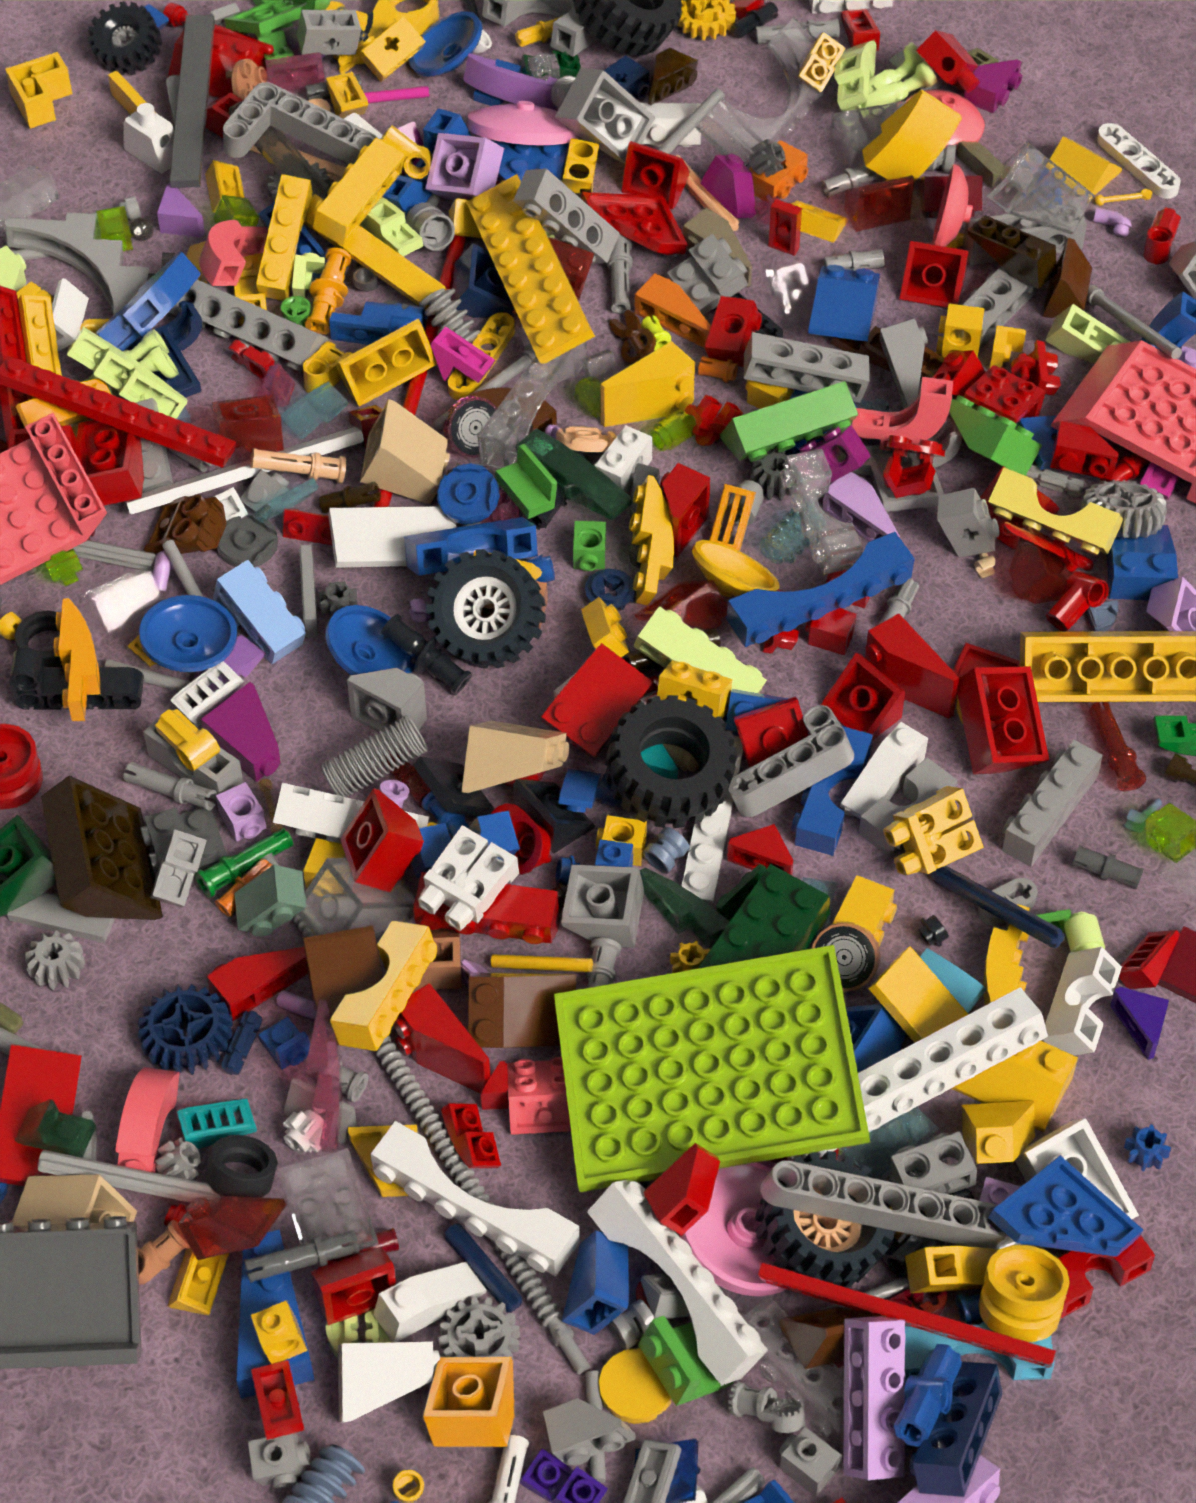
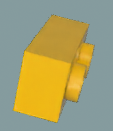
(604, 626)

